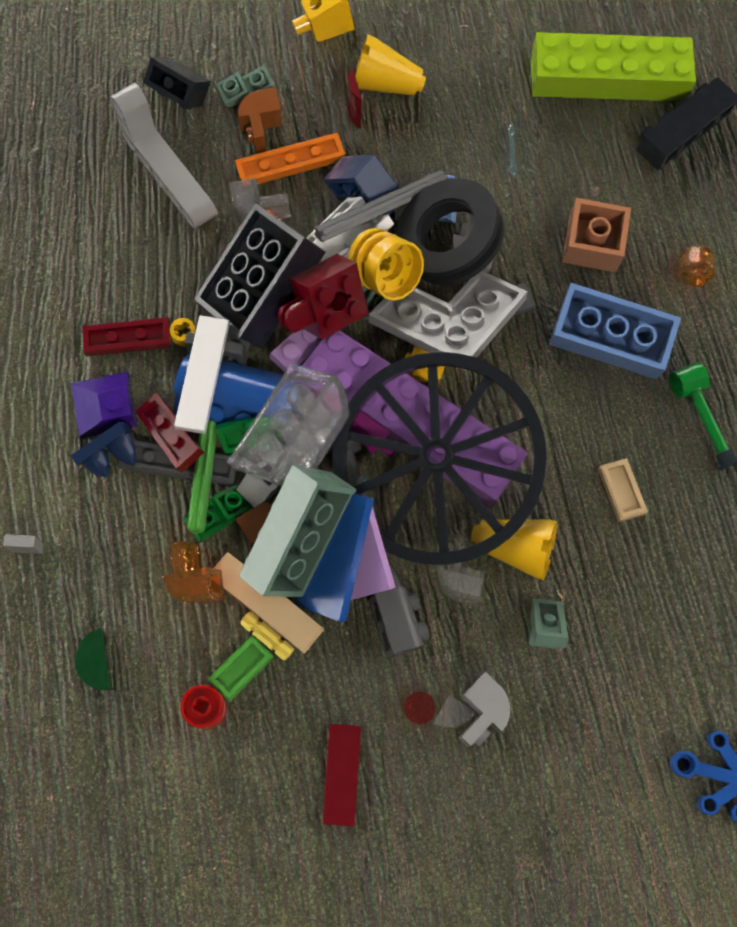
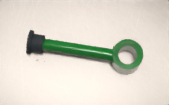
(689, 383)

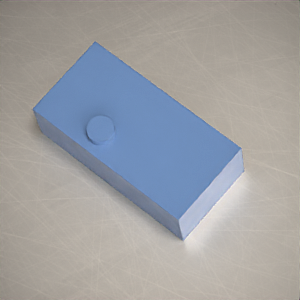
(615, 331)

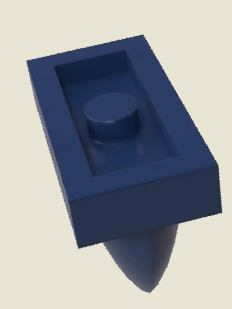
(116, 440)

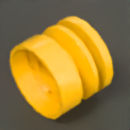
(387, 263)

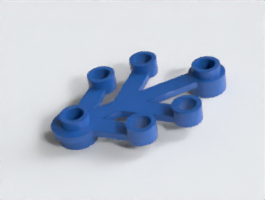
(713, 772)

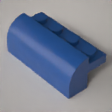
(238, 391)

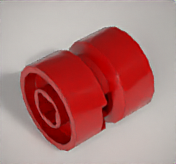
(203, 707)

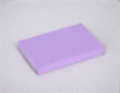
(374, 569)

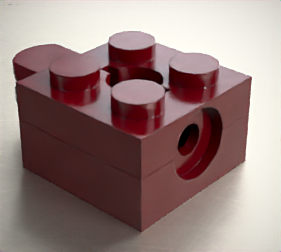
(315, 288)

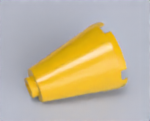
(387, 70)
(526, 549)

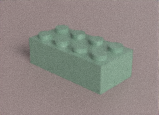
(296, 532)

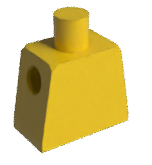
(324, 18)

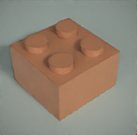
(596, 235)

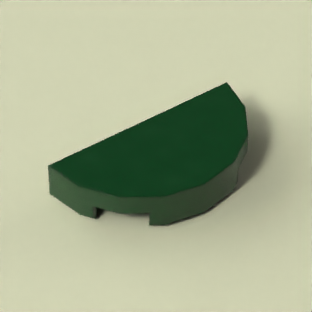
(92, 661)

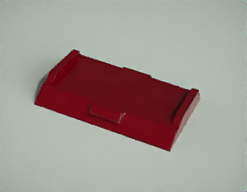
(355, 100)

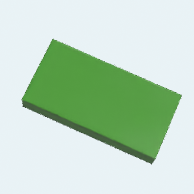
(241, 668)

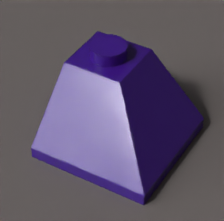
(103, 403)

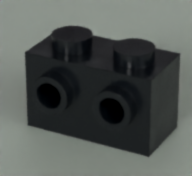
(176, 82)

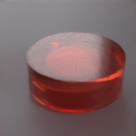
(419, 707)

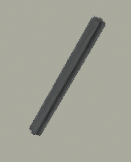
(375, 207)

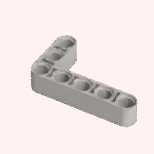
(158, 158)

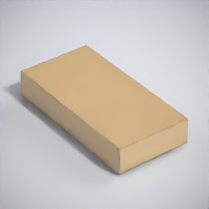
(622, 490)

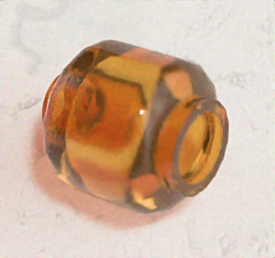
(697, 266)

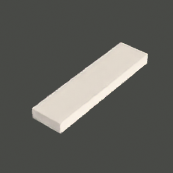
(202, 374)

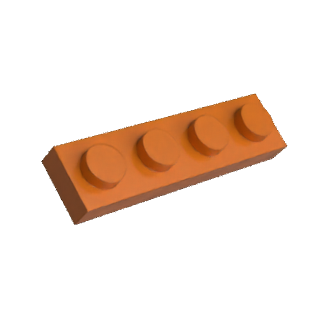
(291, 159)

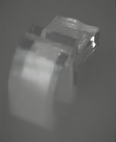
(246, 194)
(458, 582)

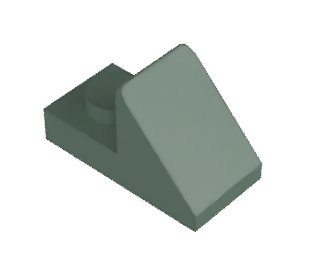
(547, 624)

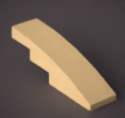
(274, 610)

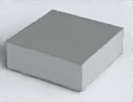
(23, 544)

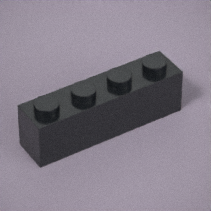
(686, 123)

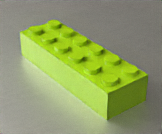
(612, 66)

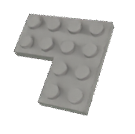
(454, 327)

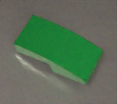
(222, 512)

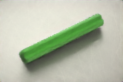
(202, 480)

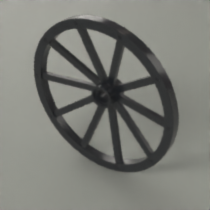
(490, 374)

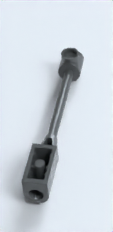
(395, 607)

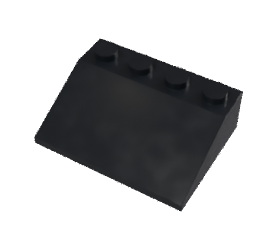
(255, 274)

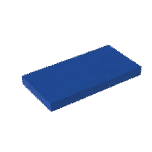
(336, 573)

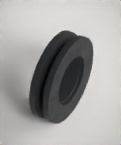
(479, 247)

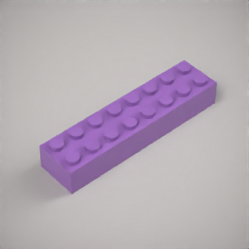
(356, 364)

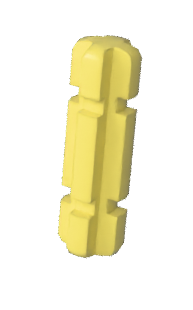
(267, 635)

